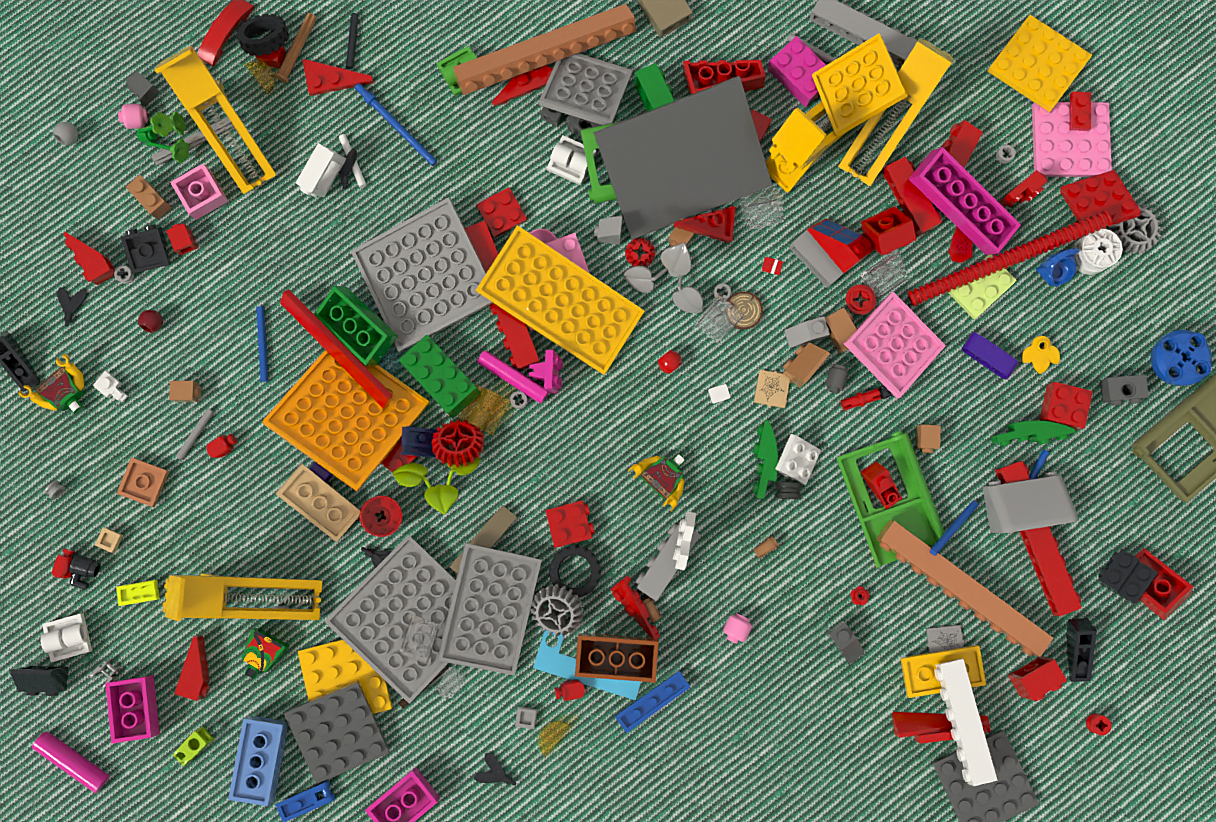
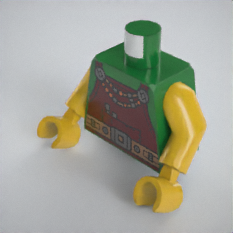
(60, 389)
(662, 477)

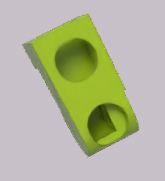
(193, 746)

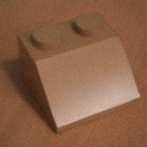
(805, 364)

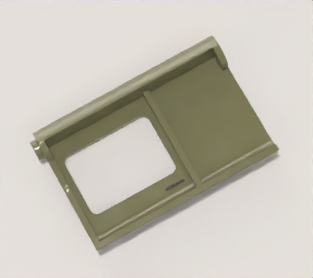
(1200, 412)

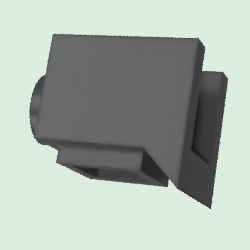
(142, 88)

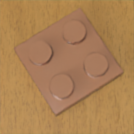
(142, 482)

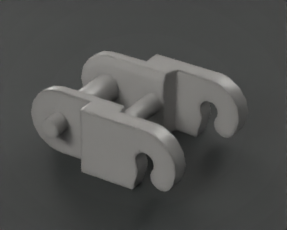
(111, 677)

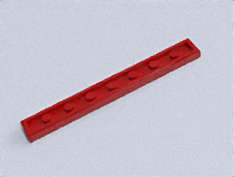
(336, 349)

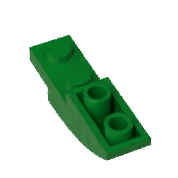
(1035, 430)
(767, 452)

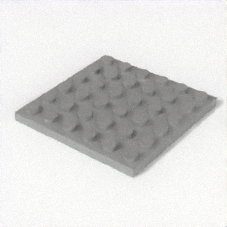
(423, 274)
(380, 610)

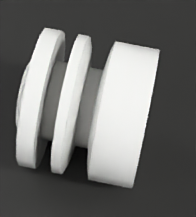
(1090, 259)

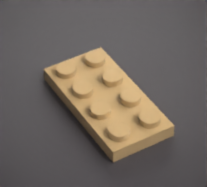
(318, 502)

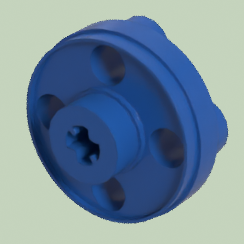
(1181, 358)

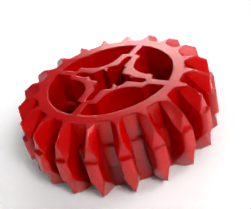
(458, 443)

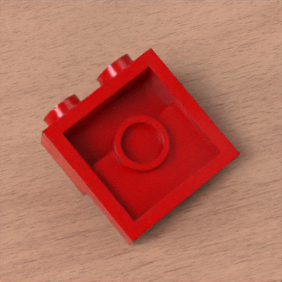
(1026, 190)
(569, 524)

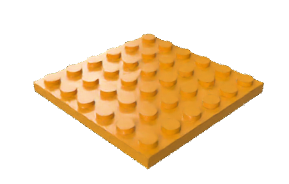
(340, 422)

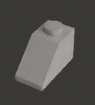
(609, 230)
(807, 332)

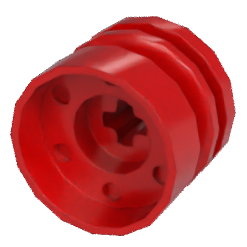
(386, 526)

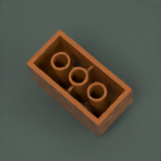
(616, 657)

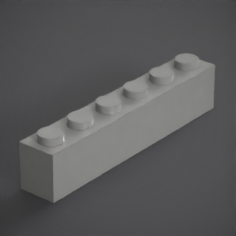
(859, 28)

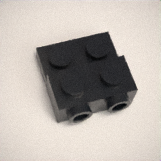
(145, 248)
(1127, 576)

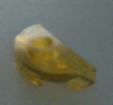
(262, 74)
(551, 735)

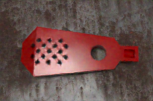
(960, 247)

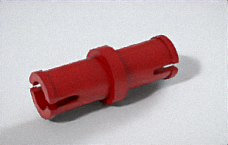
(860, 399)

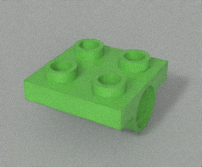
(446, 67)

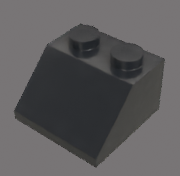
(40, 679)

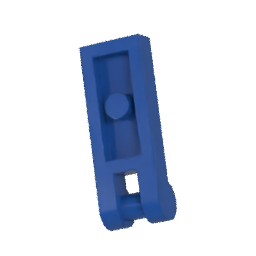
(304, 801)

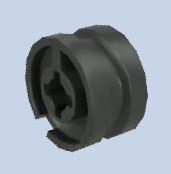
(788, 490)

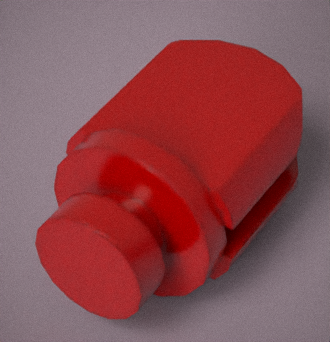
(221, 446)
(62, 564)
(570, 690)

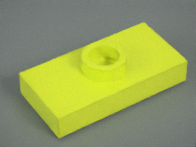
(137, 592)

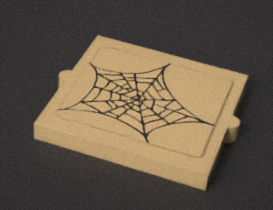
(771, 389)

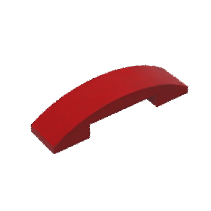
(222, 29)

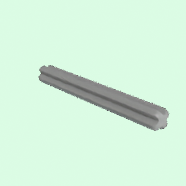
(193, 140)

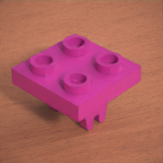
(549, 372)

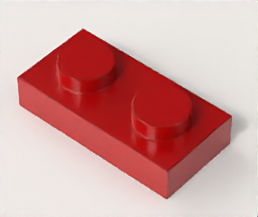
(1080, 111)

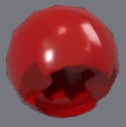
(669, 362)

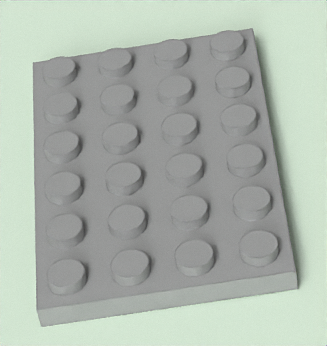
(489, 609)

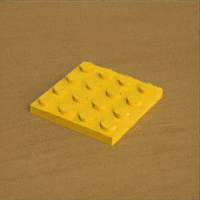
(1039, 63)
(859, 85)
(337, 665)

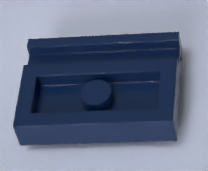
(417, 441)

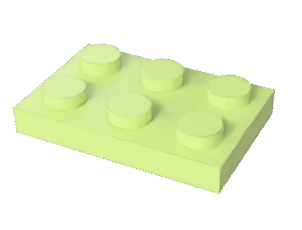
(982, 293)

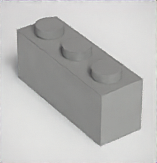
(816, 259)

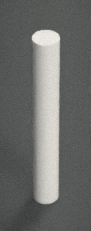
(356, 170)

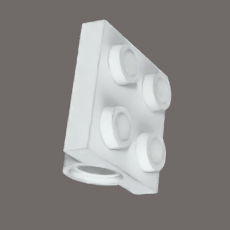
(569, 160)
(798, 459)
(66, 638)

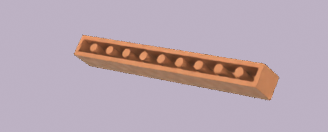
(544, 49)
(965, 589)

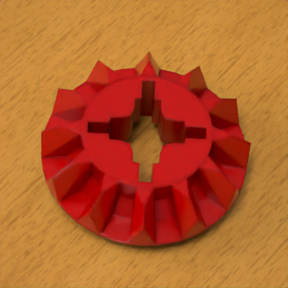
(632, 257)
(865, 293)

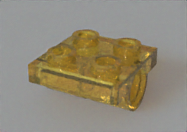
(485, 410)

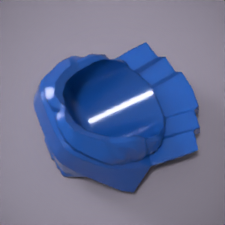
(1059, 267)

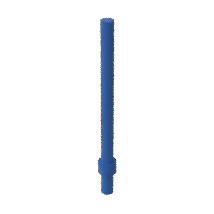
(371, 99)

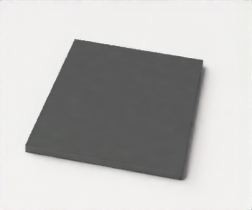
(684, 157)

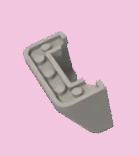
(1028, 504)

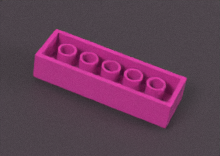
(964, 201)

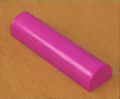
(513, 376)
(70, 762)

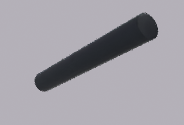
(352, 40)

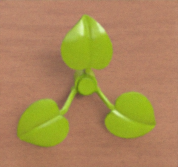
(441, 496)

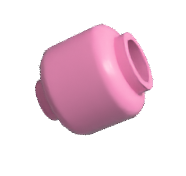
(133, 116)
(737, 628)

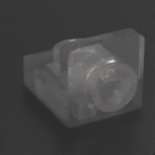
(450, 683)

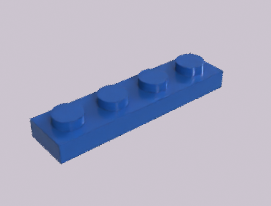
(652, 701)

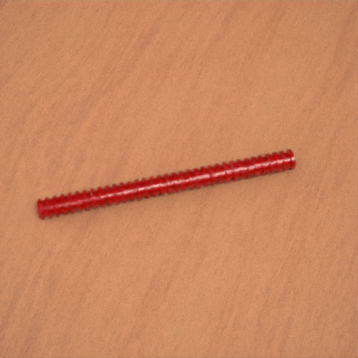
(1010, 258)

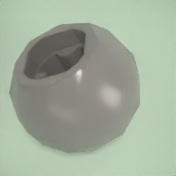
(65, 133)

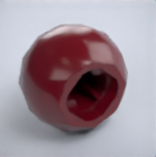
(150, 321)

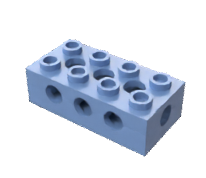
(246, 766)

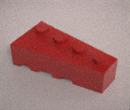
(707, 74)

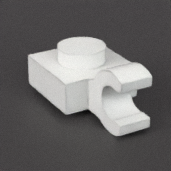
(109, 386)

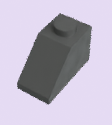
(845, 642)

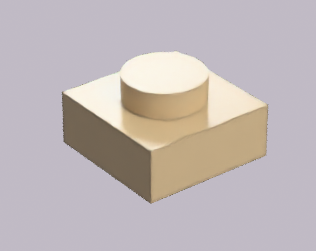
(108, 540)

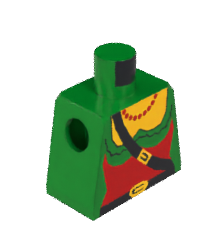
(262, 652)

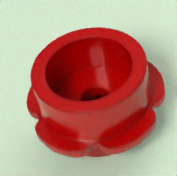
(859, 590)

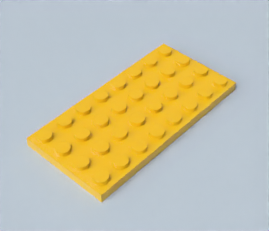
(559, 300)

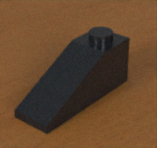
(16, 363)
(1080, 648)

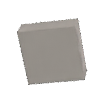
(526, 717)

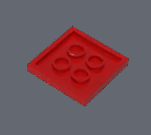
(1099, 194)

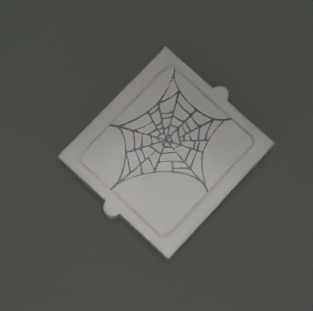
(944, 638)

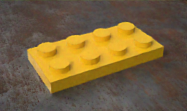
(920, 674)

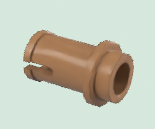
(765, 547)
(652, 610)

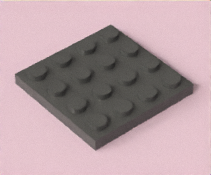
(337, 731)
(992, 800)

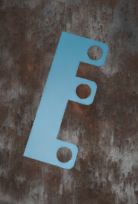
(552, 662)

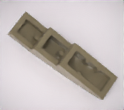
(490, 533)

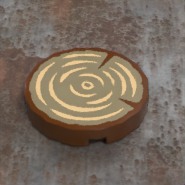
(750, 307)

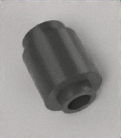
(836, 378)

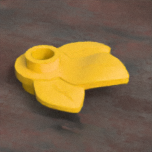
(1041, 357)

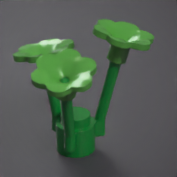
(163, 125)

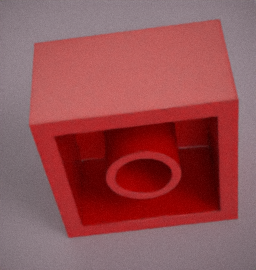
(888, 230)
(1066, 405)
(1037, 678)

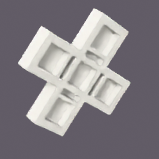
(683, 541)

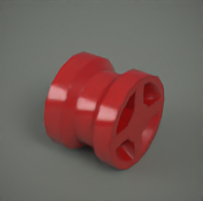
(1095, 720)

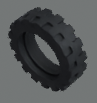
(266, 44)
(583, 552)

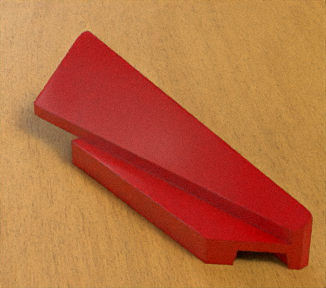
(927, 726)

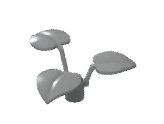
(677, 263)

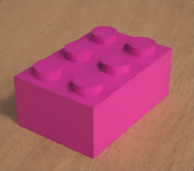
(794, 70)
(132, 709)
(404, 800)

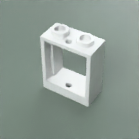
(320, 171)

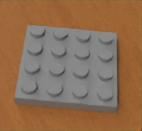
(586, 88)

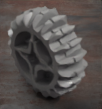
(1142, 239)
(553, 619)

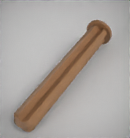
(296, 48)

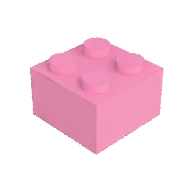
(199, 191)

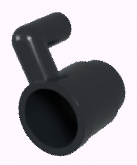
(85, 567)

